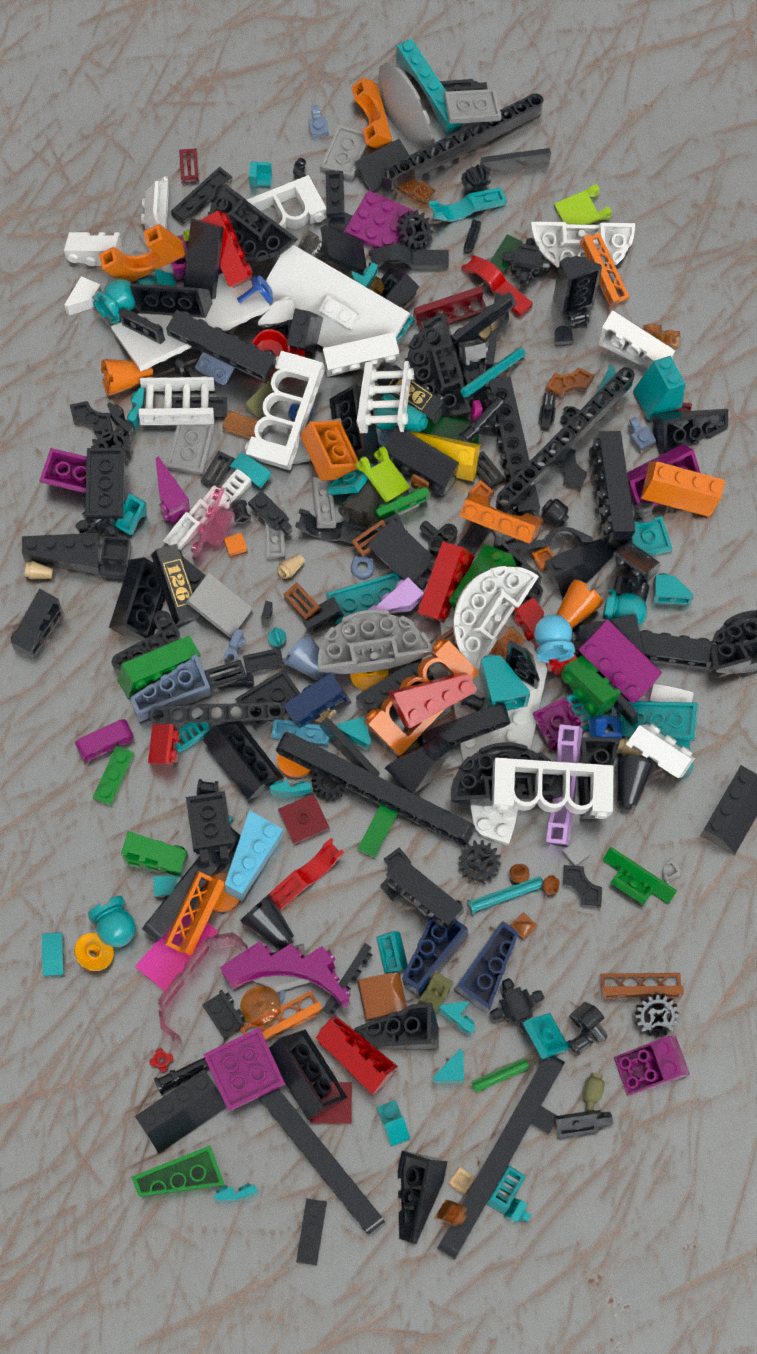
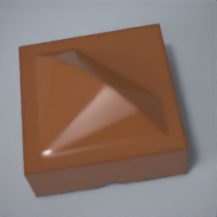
(523, 925)

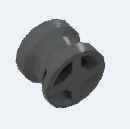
(644, 512)

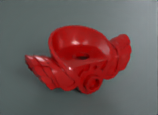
(275, 343)

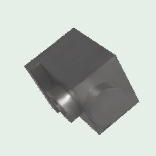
(472, 351)

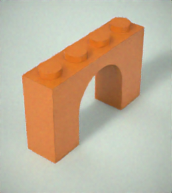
(165, 250)
(478, 510)

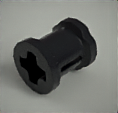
(578, 316)
(243, 517)
(473, 702)
(206, 787)
(580, 1042)

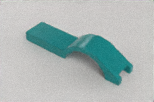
(471, 203)

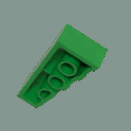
(486, 559)
(150, 667)
(181, 1174)

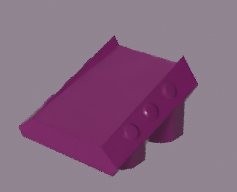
(552, 716)

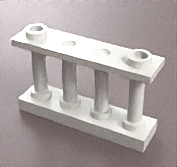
(369, 389)
(177, 416)

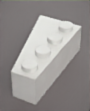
(631, 341)
(354, 354)

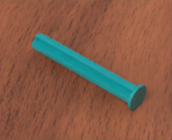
(505, 894)

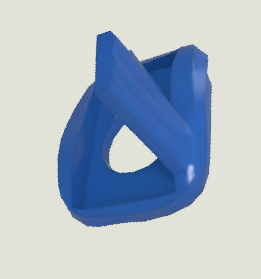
(260, 285)
(598, 727)

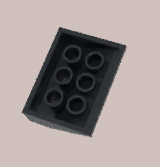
(376, 694)

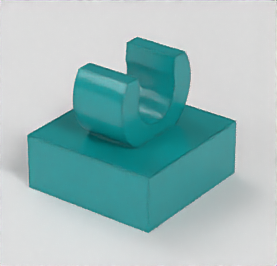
(517, 1211)

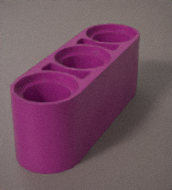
(104, 740)

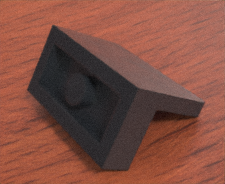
(328, 614)

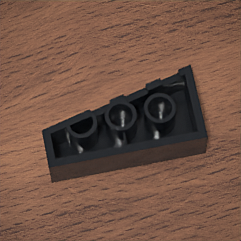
(64, 551)

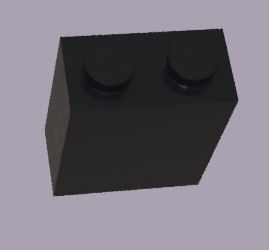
(305, 330)

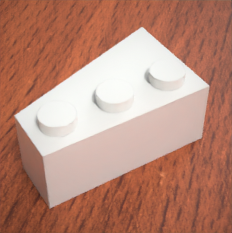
(86, 248)
(662, 749)

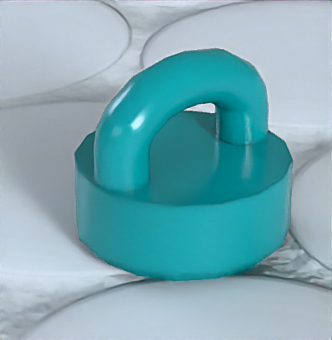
(277, 637)

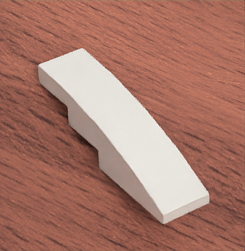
(190, 522)

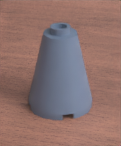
(305, 657)

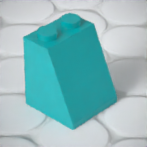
(660, 388)
(502, 683)

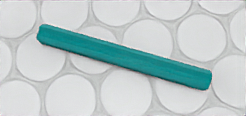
(491, 373)

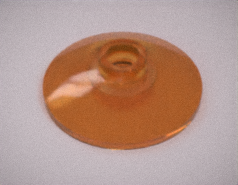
(265, 1014)

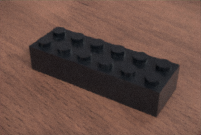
(612, 489)

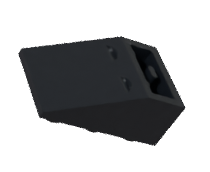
(637, 561)

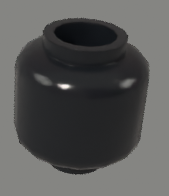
(555, 512)

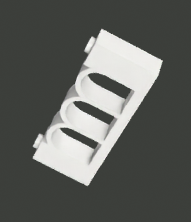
(306, 195)
(287, 366)
(600, 786)

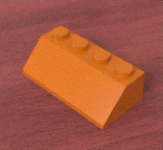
(682, 488)

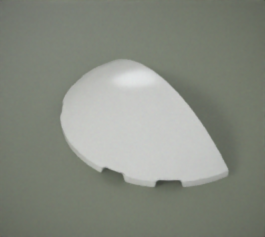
(563, 240)
(486, 608)

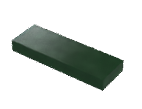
(509, 244)

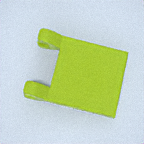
(580, 208)
(384, 475)

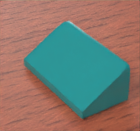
(392, 952)

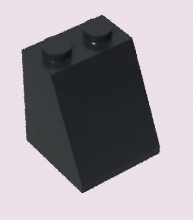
(420, 764)

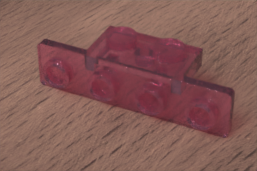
(216, 524)

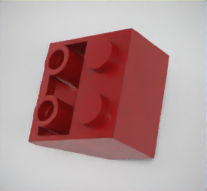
(163, 745)

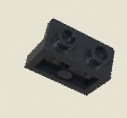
(224, 1014)

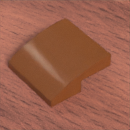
(381, 995)

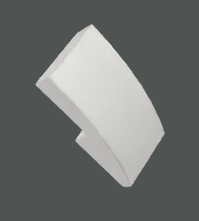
(670, 694)

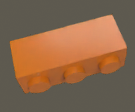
(329, 449)

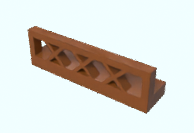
(640, 990)

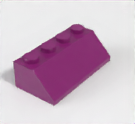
(681, 457)
(65, 470)
(620, 661)

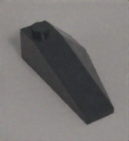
(398, 287)
(687, 427)
(522, 664)
(406, 1029)
(420, 1185)

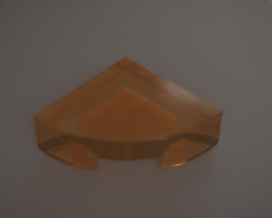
(376, 285)

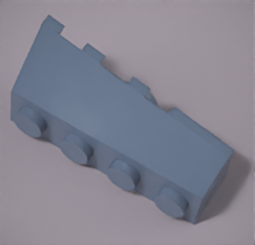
(178, 687)

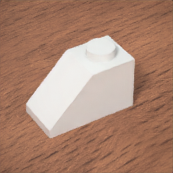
(81, 296)
(278, 313)

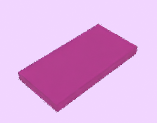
(164, 963)

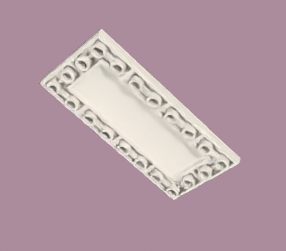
(311, 281)
(224, 313)

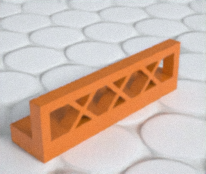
(605, 282)
(200, 917)
(293, 1021)

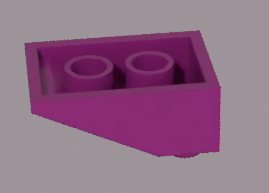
(172, 498)

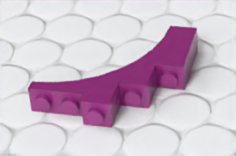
(260, 962)

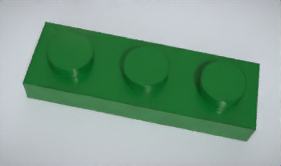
(402, 503)
(113, 775)

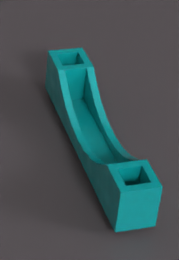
(415, 64)

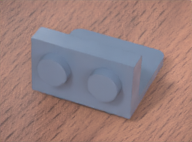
(214, 368)

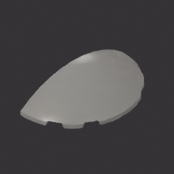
(403, 105)
(371, 643)

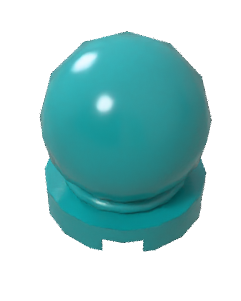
(114, 297)
(625, 605)
(114, 924)

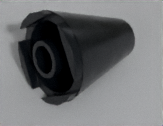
(633, 778)
(269, 923)

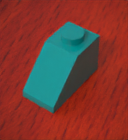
(670, 590)

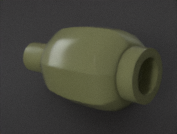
(593, 1090)

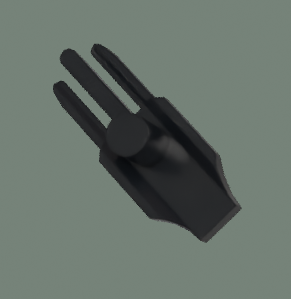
(547, 411)

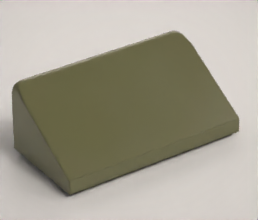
(255, 403)

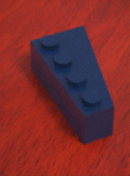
(432, 954)
(485, 972)

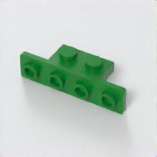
(636, 880)

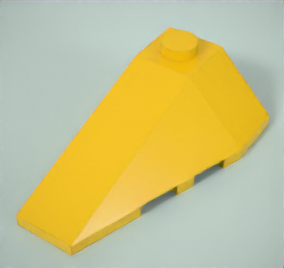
(463, 452)

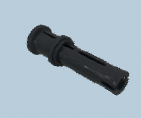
(476, 427)
(175, 1078)

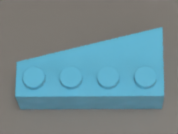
(252, 853)

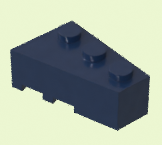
(315, 700)

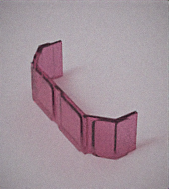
(206, 945)

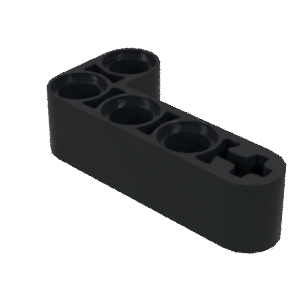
(144, 645)

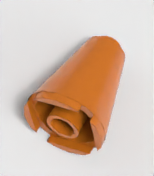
(121, 375)
(579, 603)

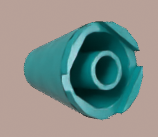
(416, 419)

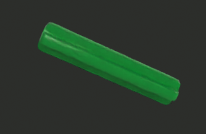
(500, 1075)

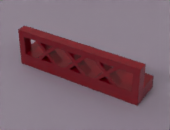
(450, 304)

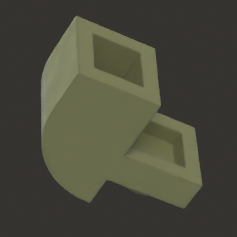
(436, 991)

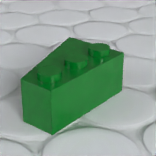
(589, 687)
(154, 855)

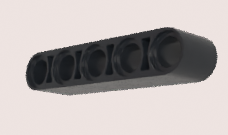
(470, 726)

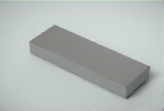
(323, 504)
(274, 542)

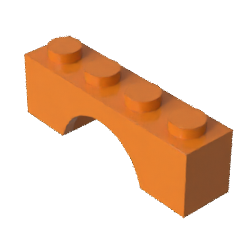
(368, 97)

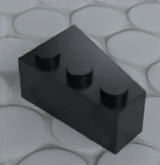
(37, 623)

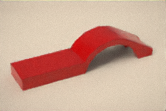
(497, 282)
(306, 875)

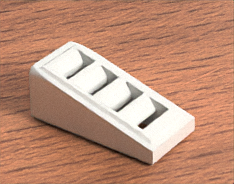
(233, 479)

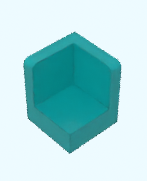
(260, 174)

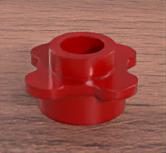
(167, 1058)

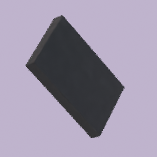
(371, 166)
(343, 249)
(274, 689)

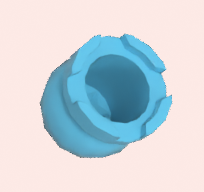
(554, 637)

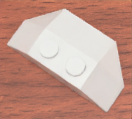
(156, 204)

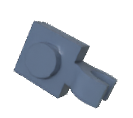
(318, 124)
(641, 436)
(237, 641)

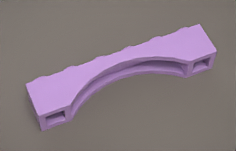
(402, 599)
(568, 751)

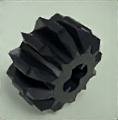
(476, 178)

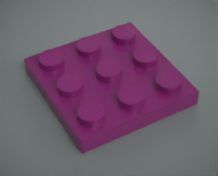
(376, 221)
(244, 1069)

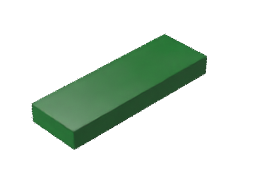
(377, 831)

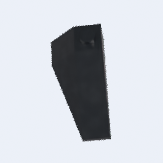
(577, 564)

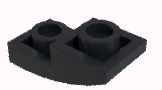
(118, 418)

